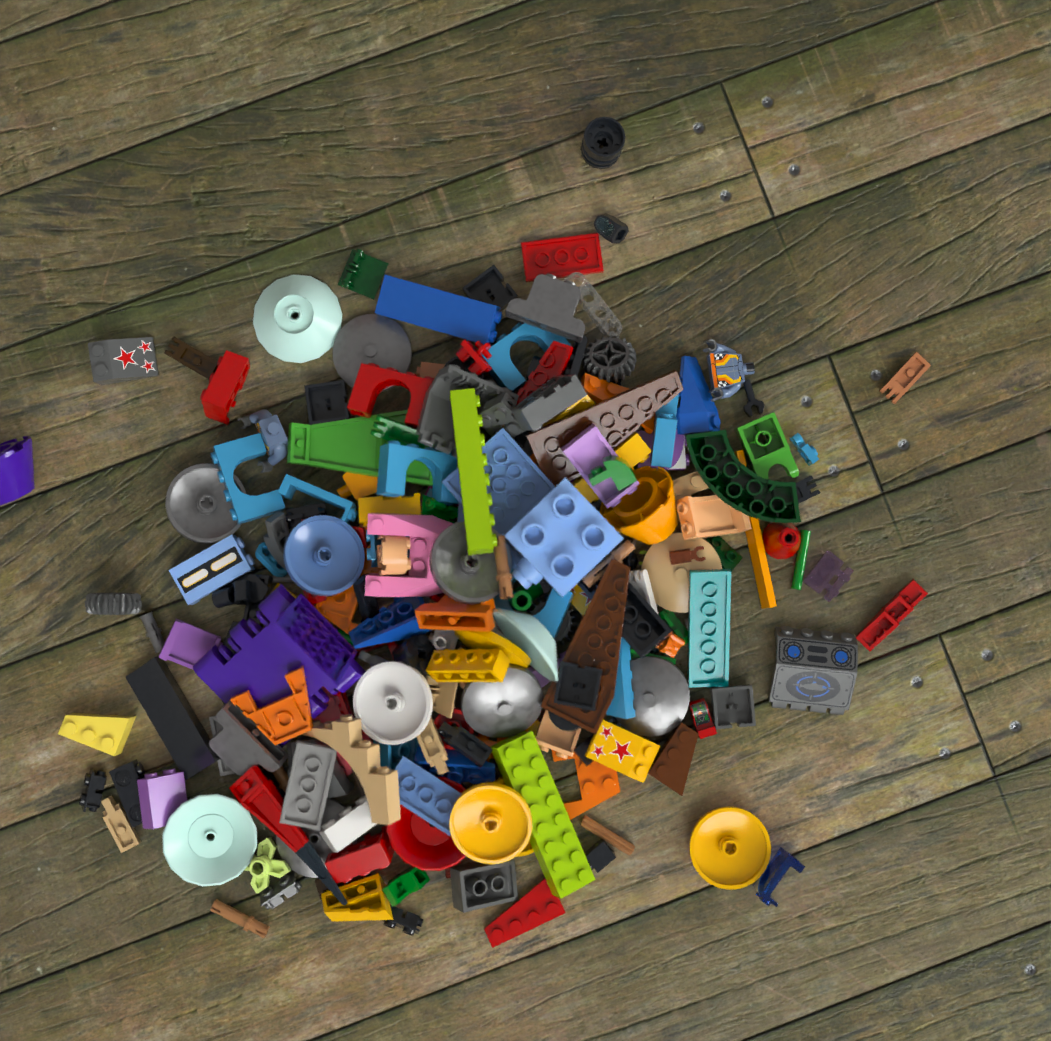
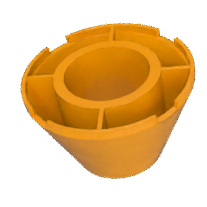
(649, 511)

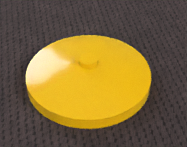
(491, 640)
(490, 823)
(729, 847)

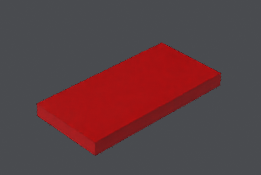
(562, 256)

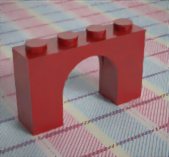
(373, 380)

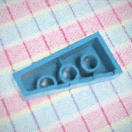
(623, 699)

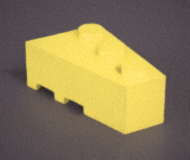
(98, 731)

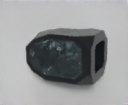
(610, 228)

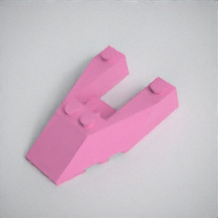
(423, 533)

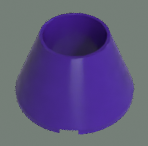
(16, 469)

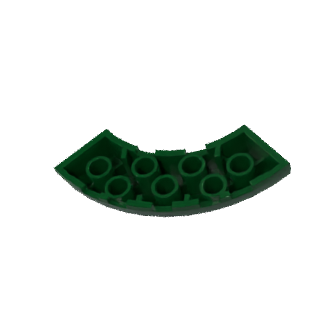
(737, 484)

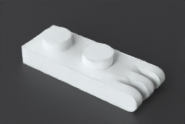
(640, 581)

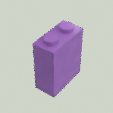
(160, 797)

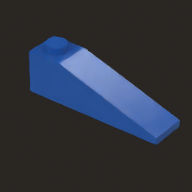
(696, 409)
(390, 625)
(459, 768)

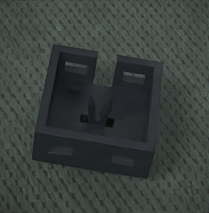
(490, 282)
(318, 402)
(575, 695)

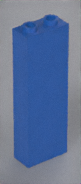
(438, 310)

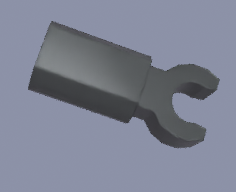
(372, 660)

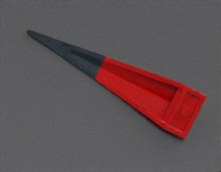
(266, 804)

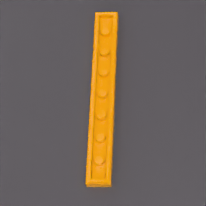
(758, 556)

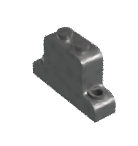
(550, 307)
(243, 744)

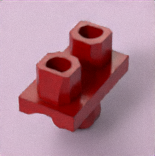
(468, 350)

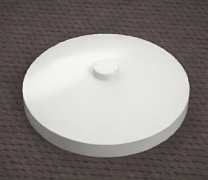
(392, 702)

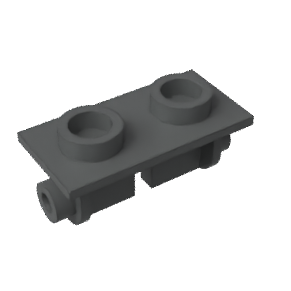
(272, 895)

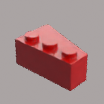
(224, 386)
(360, 858)

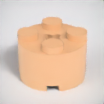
(393, 555)

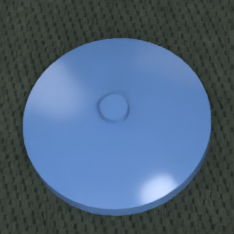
(324, 555)

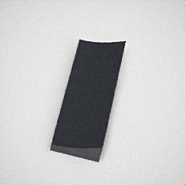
(642, 625)
(172, 717)

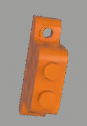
(455, 615)

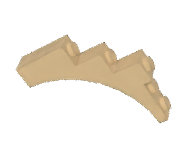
(378, 781)

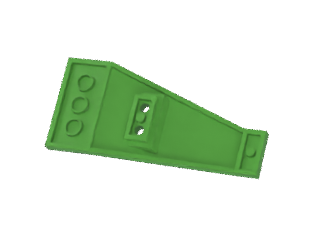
(348, 447)

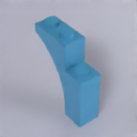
(664, 434)

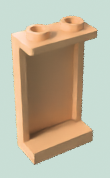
(709, 517)
(556, 739)

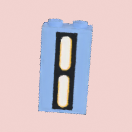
(212, 569)

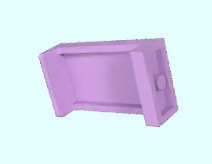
(586, 453)

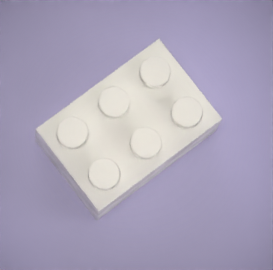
(348, 827)

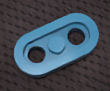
(268, 561)

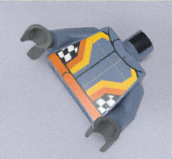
(725, 370)
(272, 435)

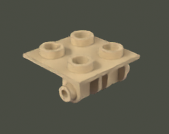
(443, 696)

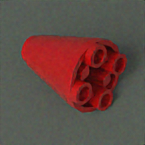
(775, 543)

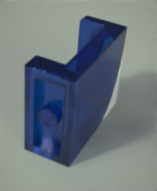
(774, 873)

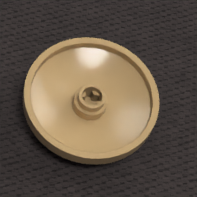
(670, 581)

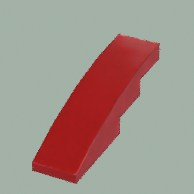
(891, 614)

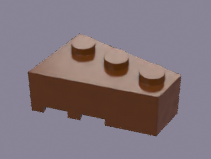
(674, 758)

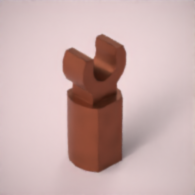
(685, 555)

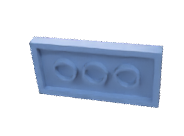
(425, 794)

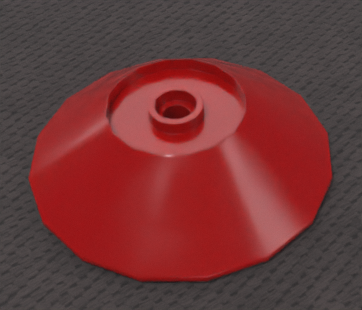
(422, 844)

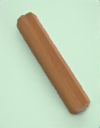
(607, 835)

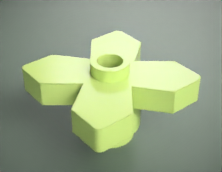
(271, 866)

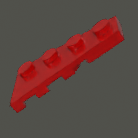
(551, 364)
(525, 914)

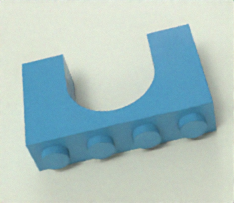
(503, 369)
(394, 463)
(244, 506)
(551, 615)

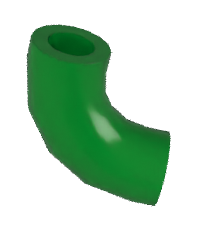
(523, 598)

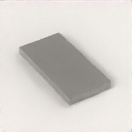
(308, 785)

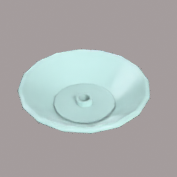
(302, 337)
(532, 638)
(204, 859)

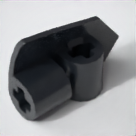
(241, 591)

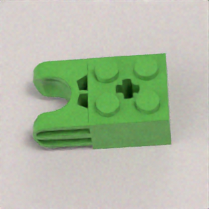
(772, 452)

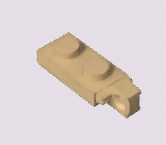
(433, 747)
(119, 825)

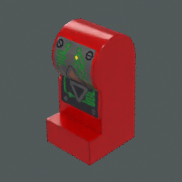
(701, 718)

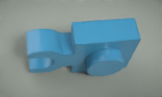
(807, 452)

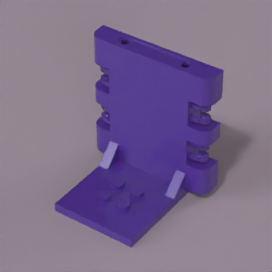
(291, 638)

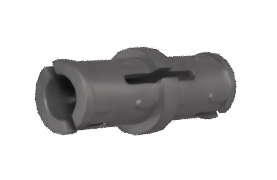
(153, 631)

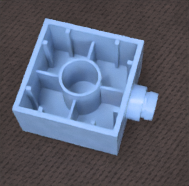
(561, 540)

